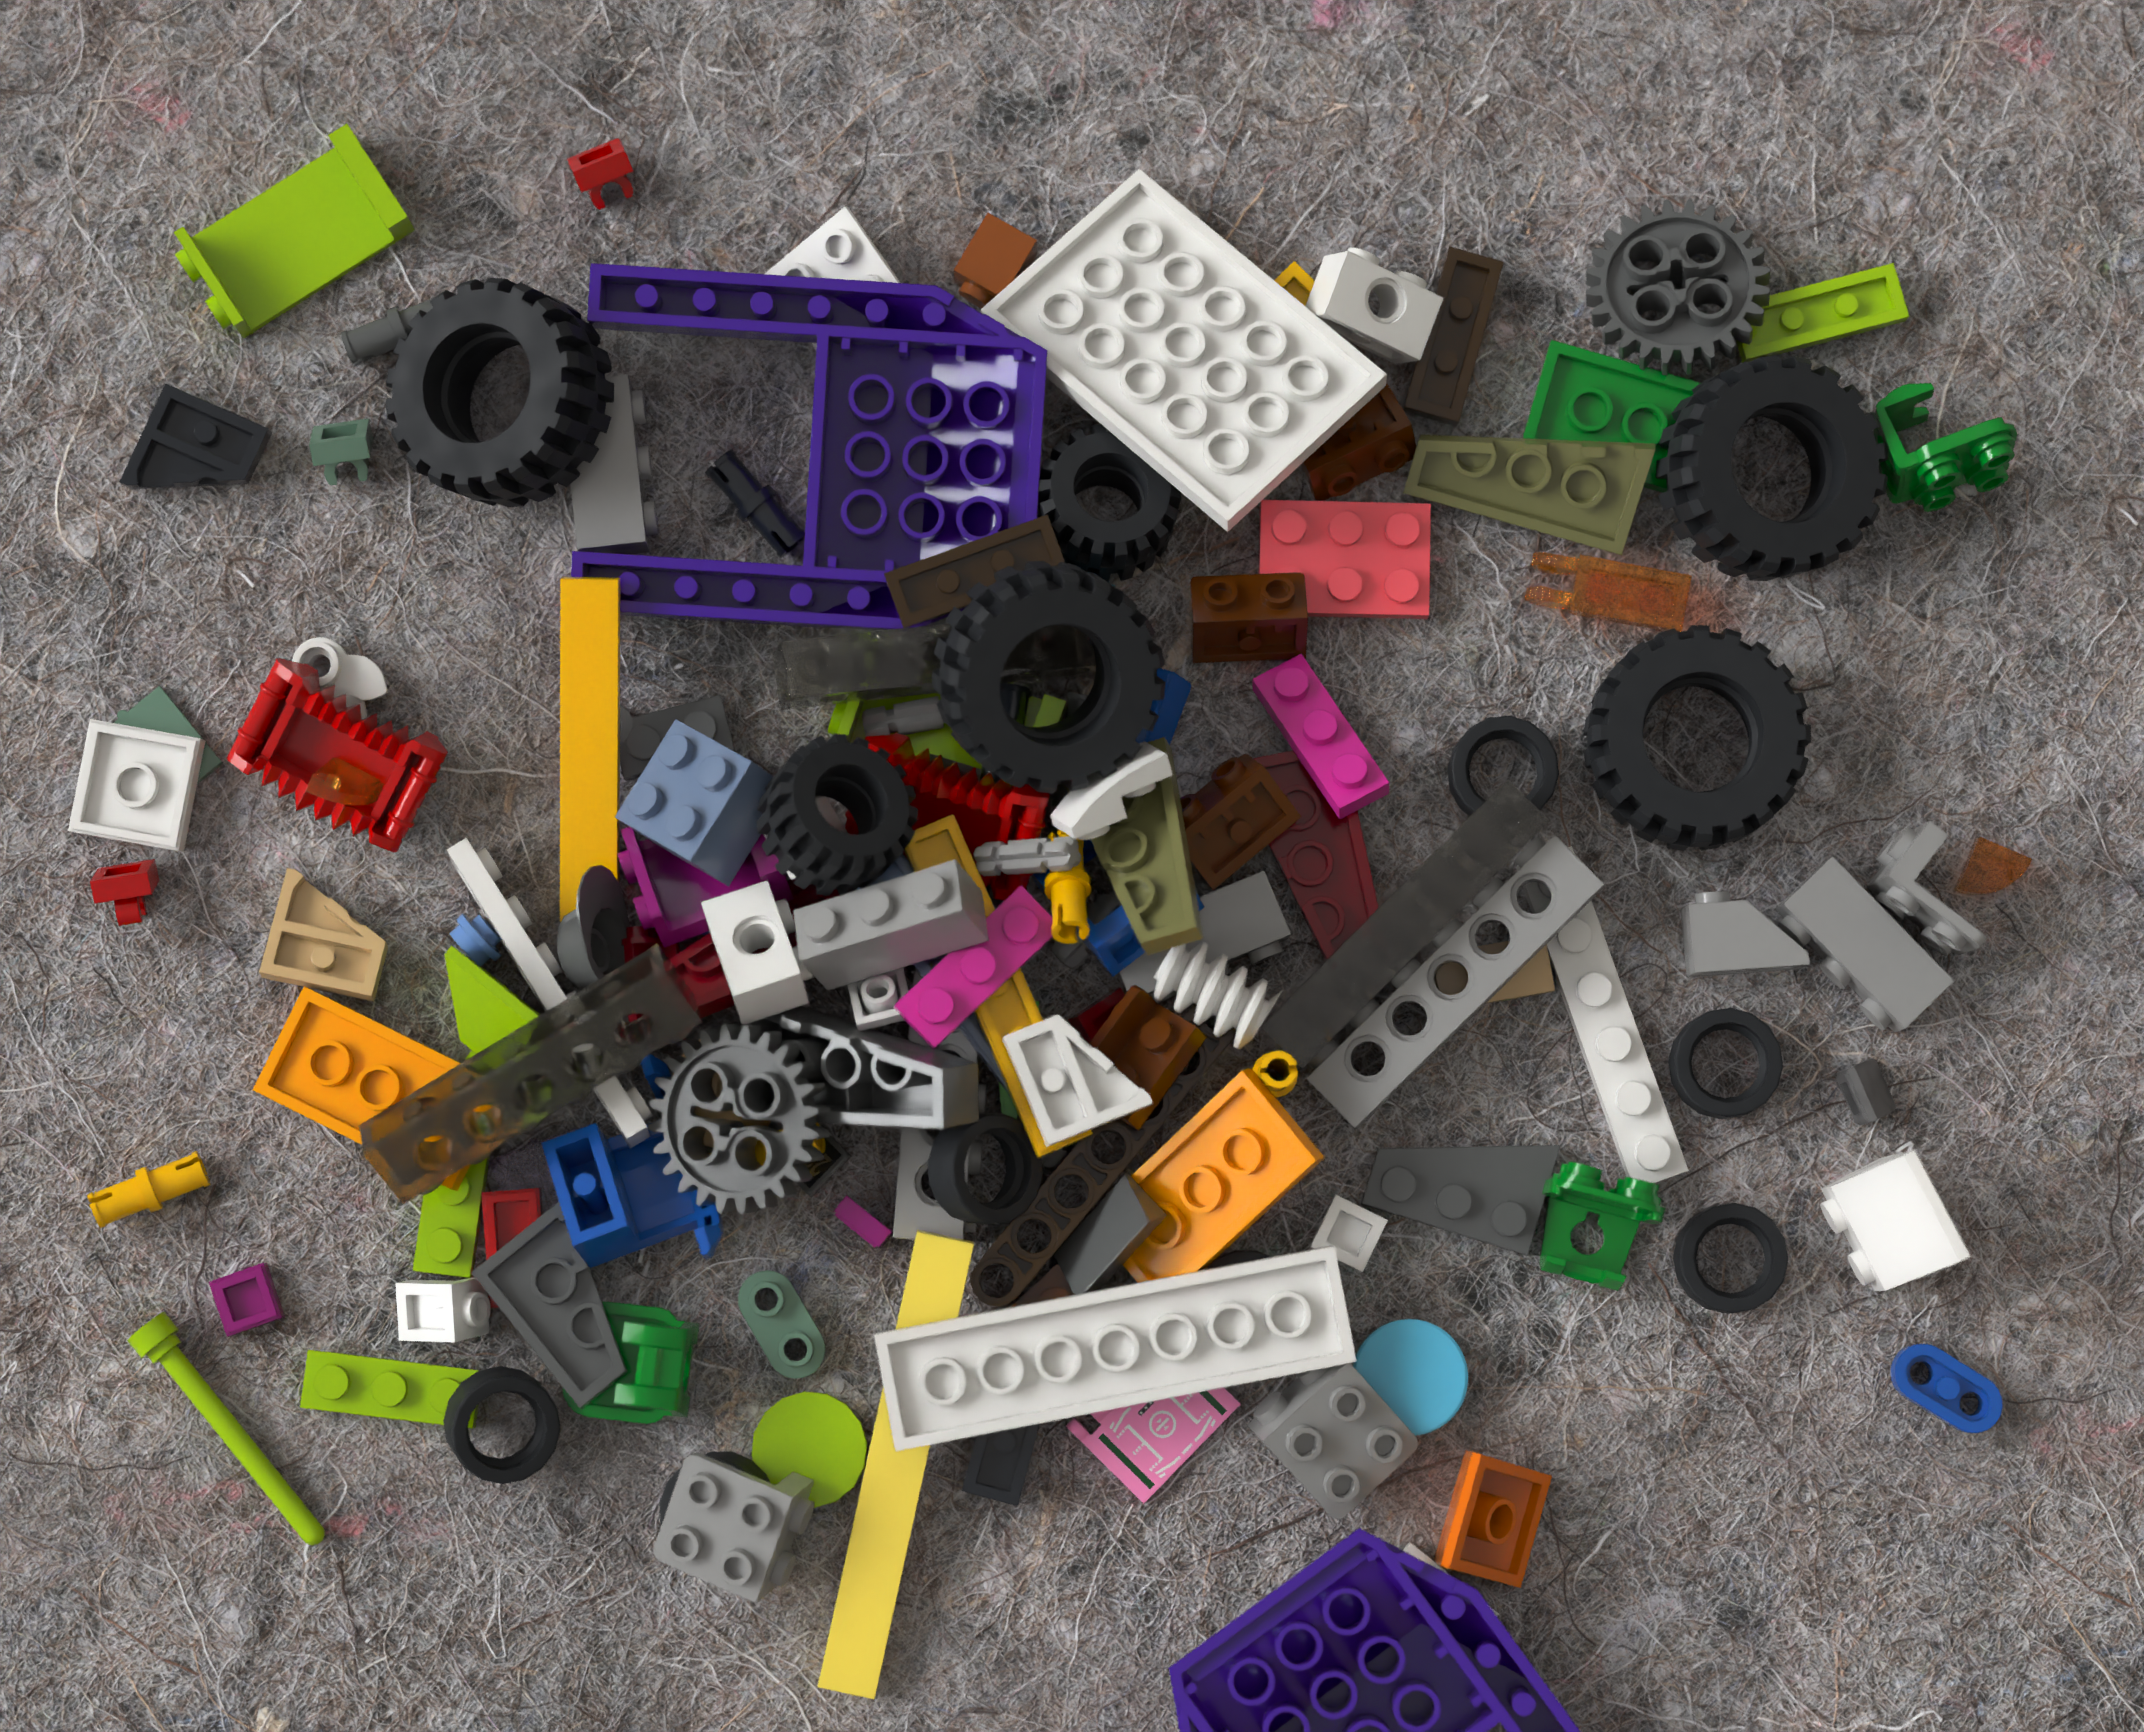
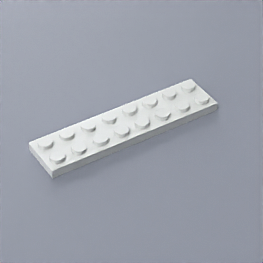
(1114, 1347)

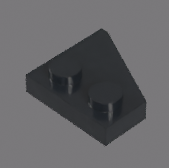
(194, 445)

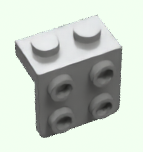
(1898, 893)
(1333, 1436)
(733, 1526)

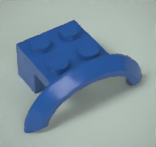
(619, 1196)

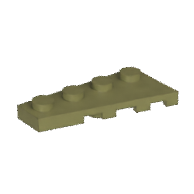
(1545, 485)
(1152, 865)

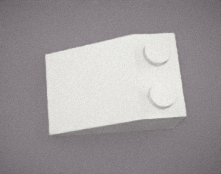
(1892, 1222)

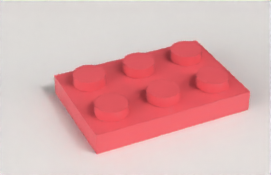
(1352, 555)

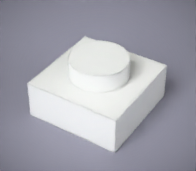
(1351, 1231)

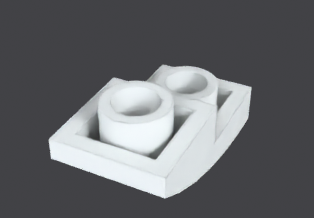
(1093, 809)
(875, 999)

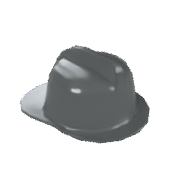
(593, 931)

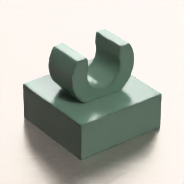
(342, 443)

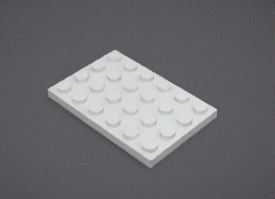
(1186, 349)

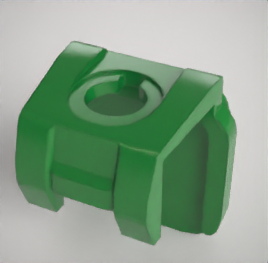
(1934, 470)
(1620, 1211)
(657, 1362)

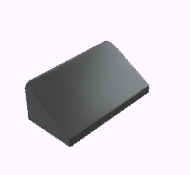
(1108, 1236)

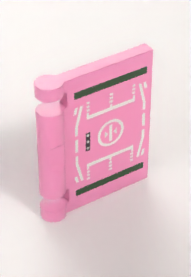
(1154, 1438)

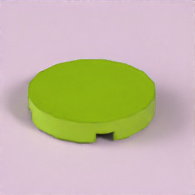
(815, 1439)

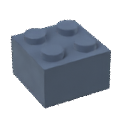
(698, 802)

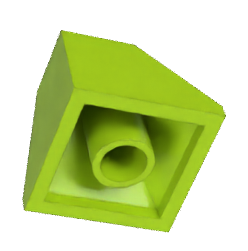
(482, 1004)

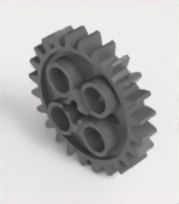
(1684, 330)
(732, 1171)

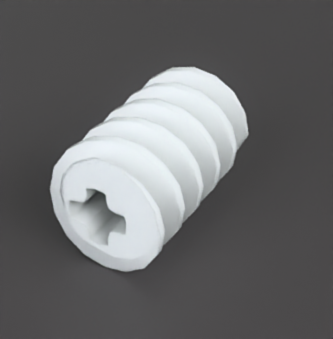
(1214, 992)

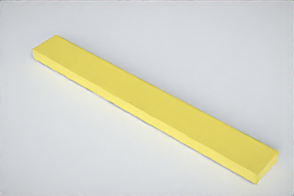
(889, 1491)

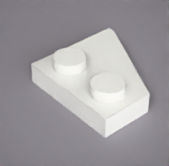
(1069, 1081)

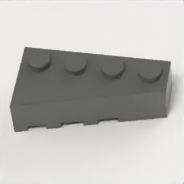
(876, 1074)

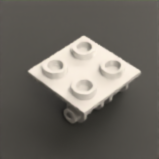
(836, 252)

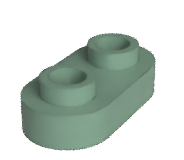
(782, 1323)

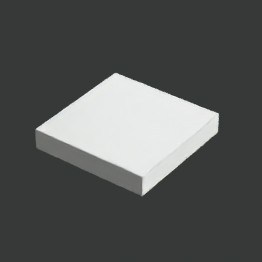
(136, 785)

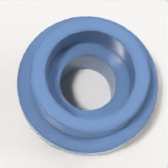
(477, 939)

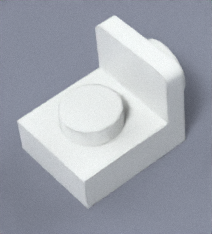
(442, 1310)

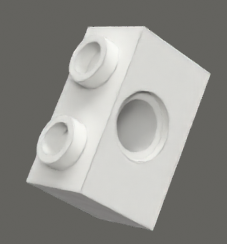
(1404, 313)
(762, 981)

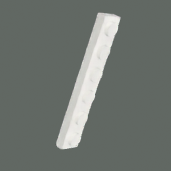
(539, 969)
(1611, 1044)

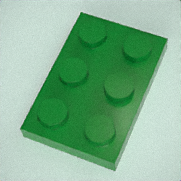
(1604, 400)

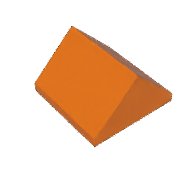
(1492, 1519)

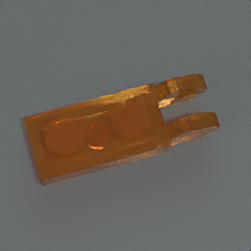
(1614, 591)

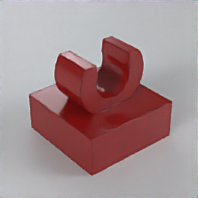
(600, 166)
(126, 886)

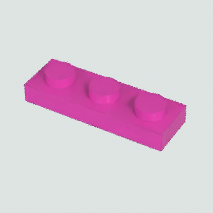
(1320, 736)
(975, 973)

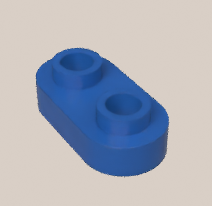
(1945, 1386)

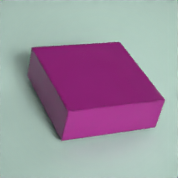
(862, 1222)
(246, 1299)

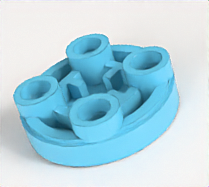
(1415, 1372)

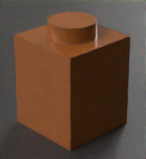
(993, 260)

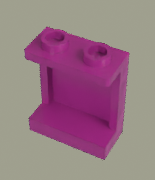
(675, 889)

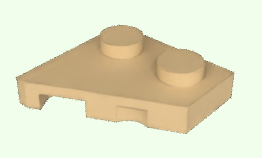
(320, 944)

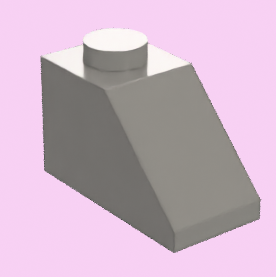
(1734, 939)

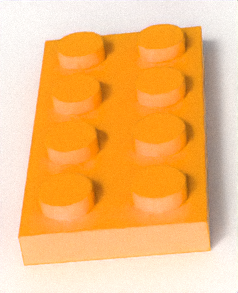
(347, 1068)
(1219, 1177)

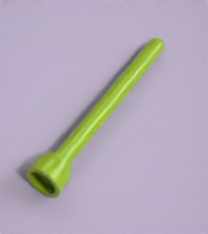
(159, 1342)

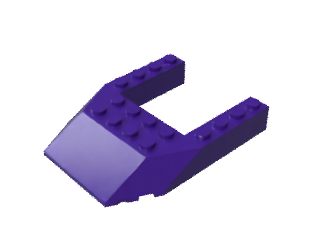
(914, 446)
(1364, 1647)

